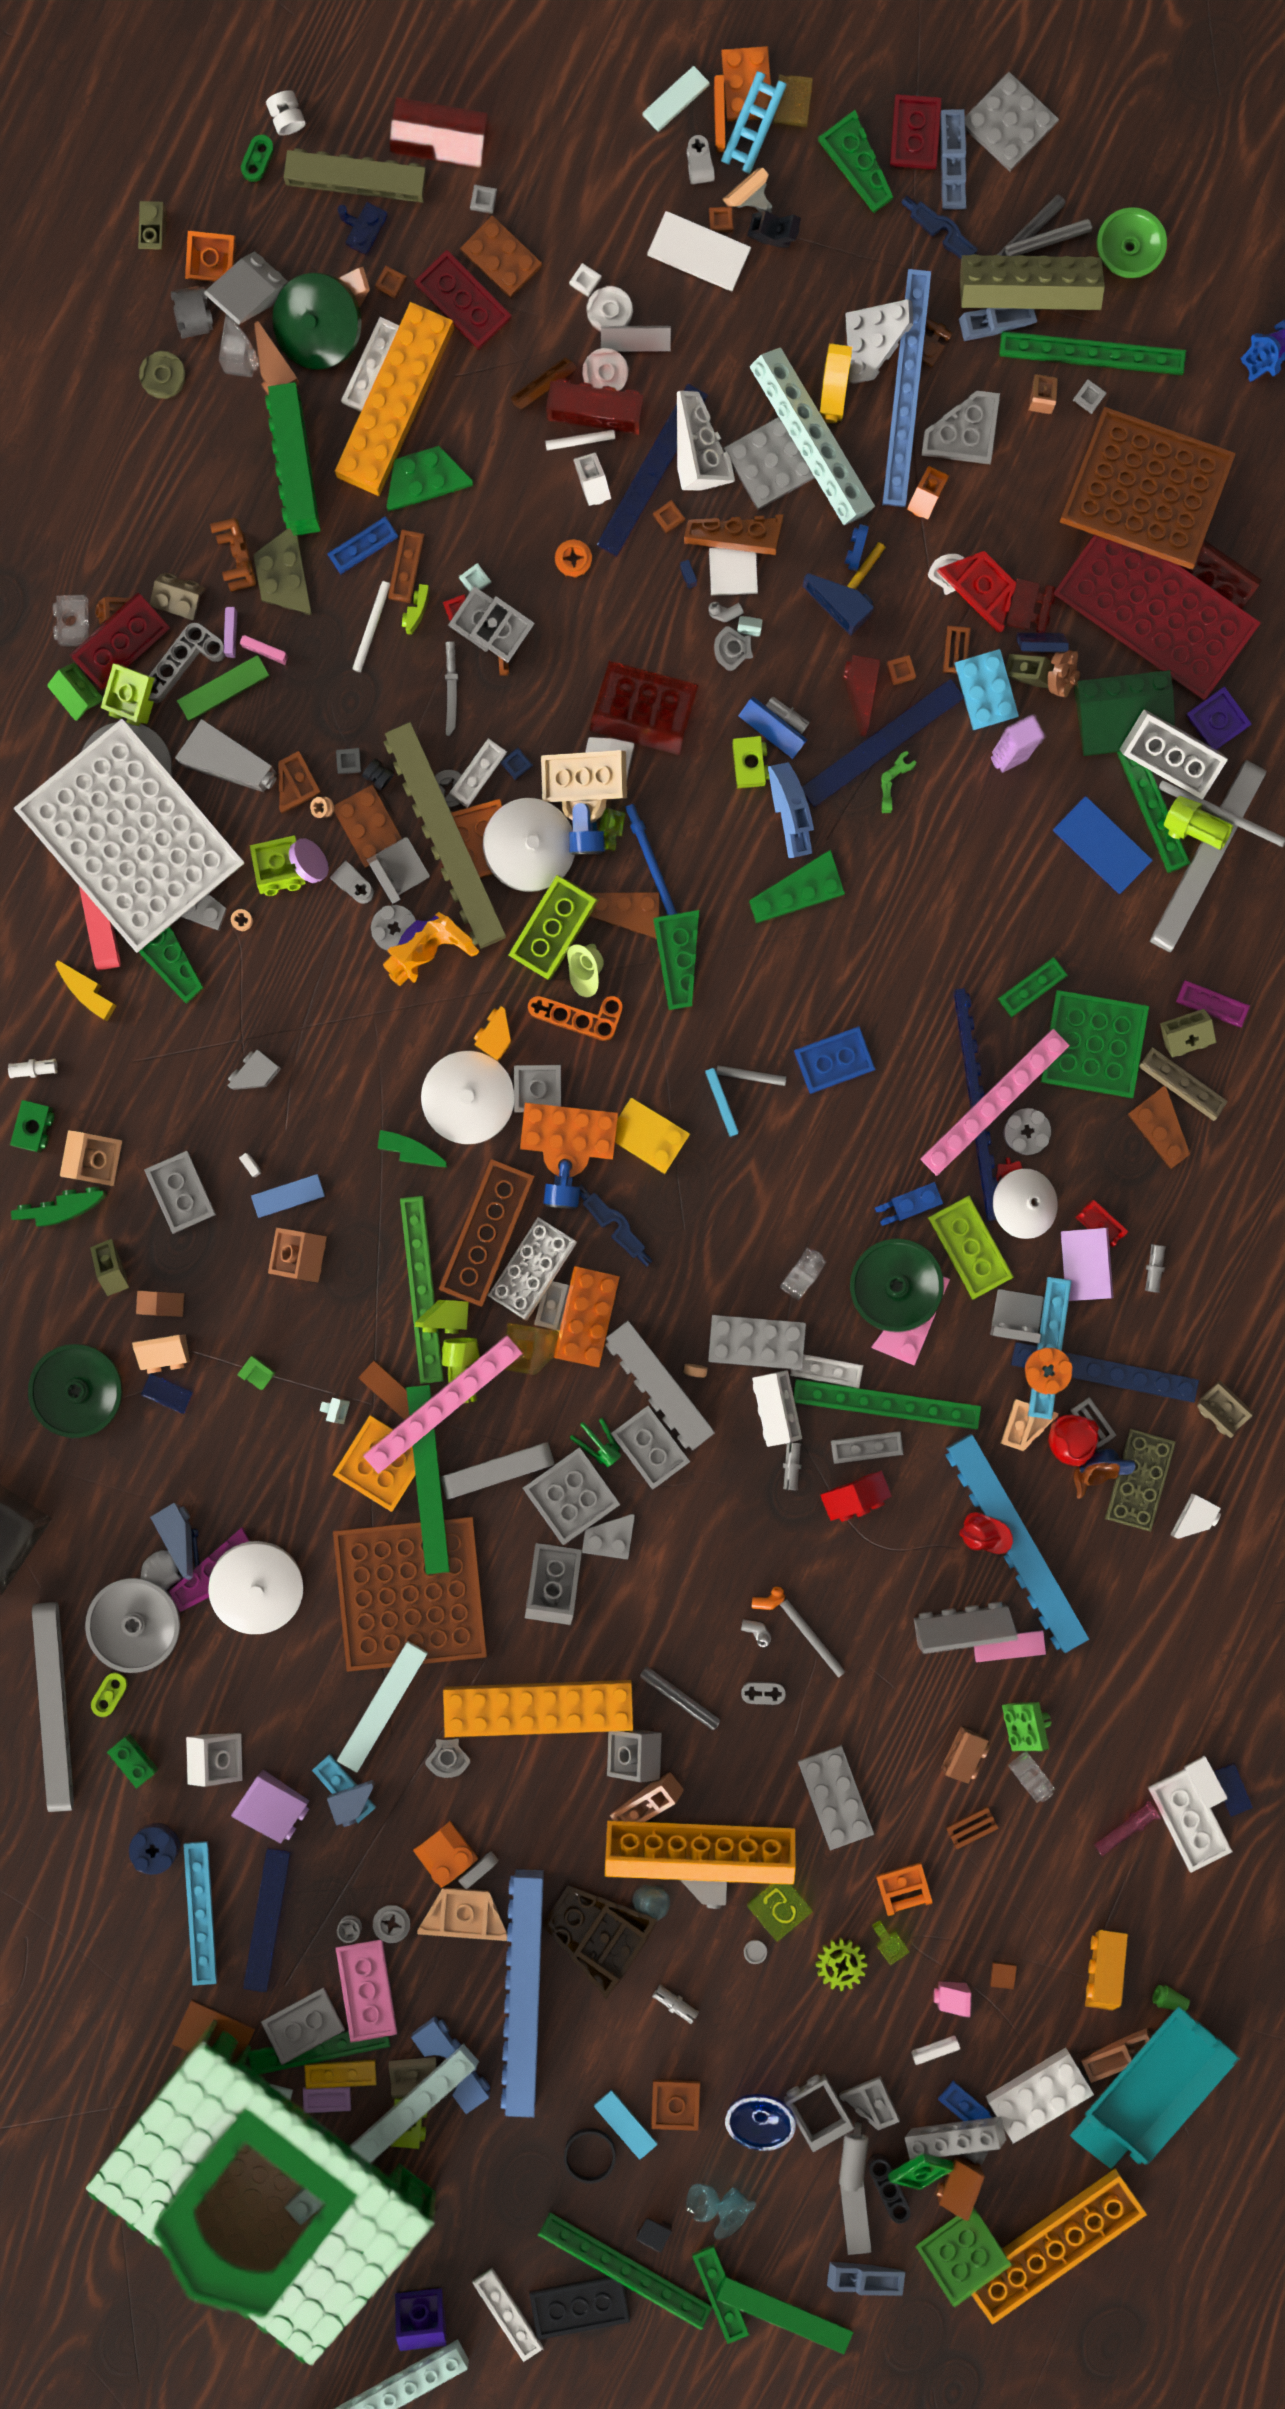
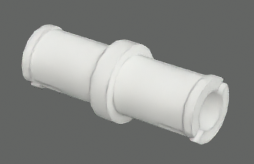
(32, 1068)

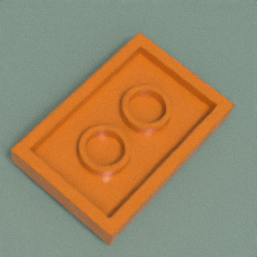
(739, 72)

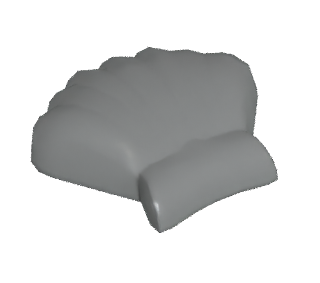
(732, 648)
(161, 1569)
(447, 1759)

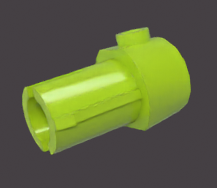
(1188, 819)
(458, 1356)

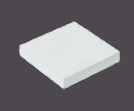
(732, 572)

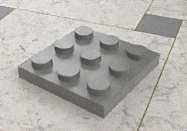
(1009, 121)
(769, 463)
(571, 1496)

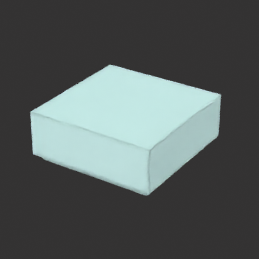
(475, 577)

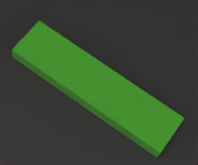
(223, 688)

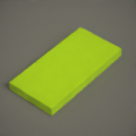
(970, 1247)

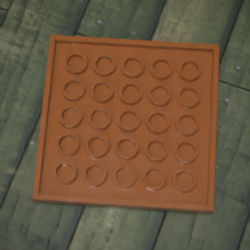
(1148, 488)
(394, 1601)

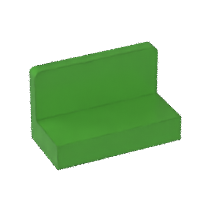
(74, 690)

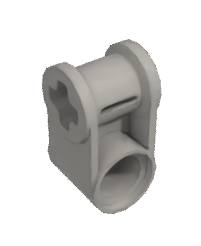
(699, 163)
(350, 881)

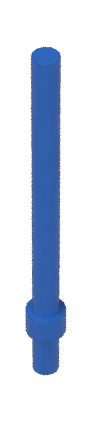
(638, 828)

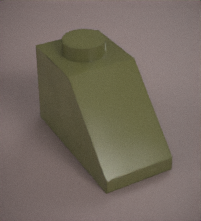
(1029, 669)
(109, 1267)

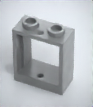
(832, 2131)

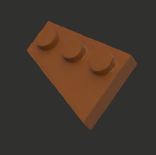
(628, 910)
(1161, 1127)

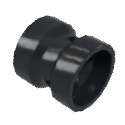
(378, 774)

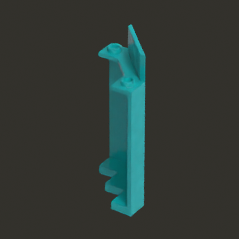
(1156, 2092)

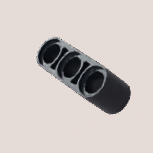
(893, 2198)

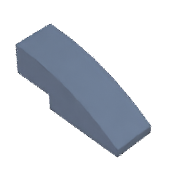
(994, 321)
(865, 2279)

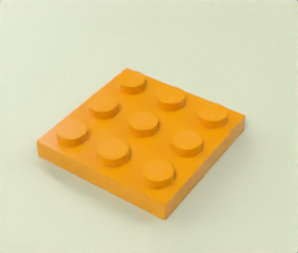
(357, 1472)

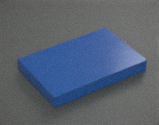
(834, 1060)

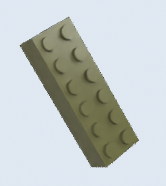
(1031, 282)

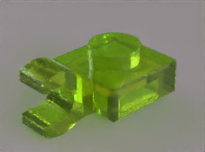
(612, 825)
(891, 1944)

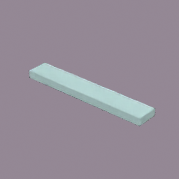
(382, 1706)

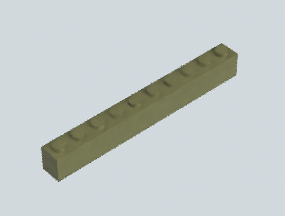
(445, 836)

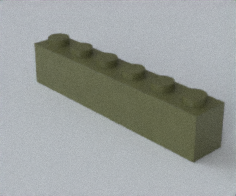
(355, 175)

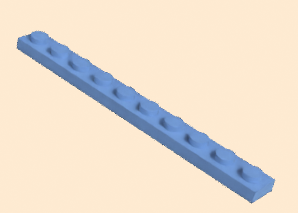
(906, 392)

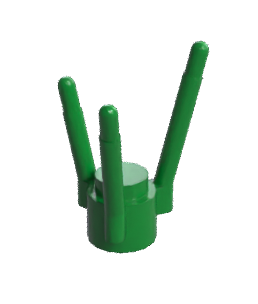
(608, 1453)

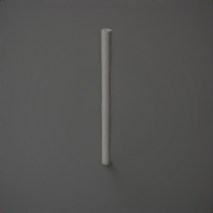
(1224, 814)

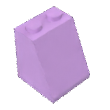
(271, 1807)

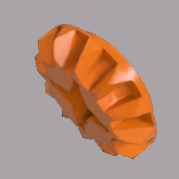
(581, 550)

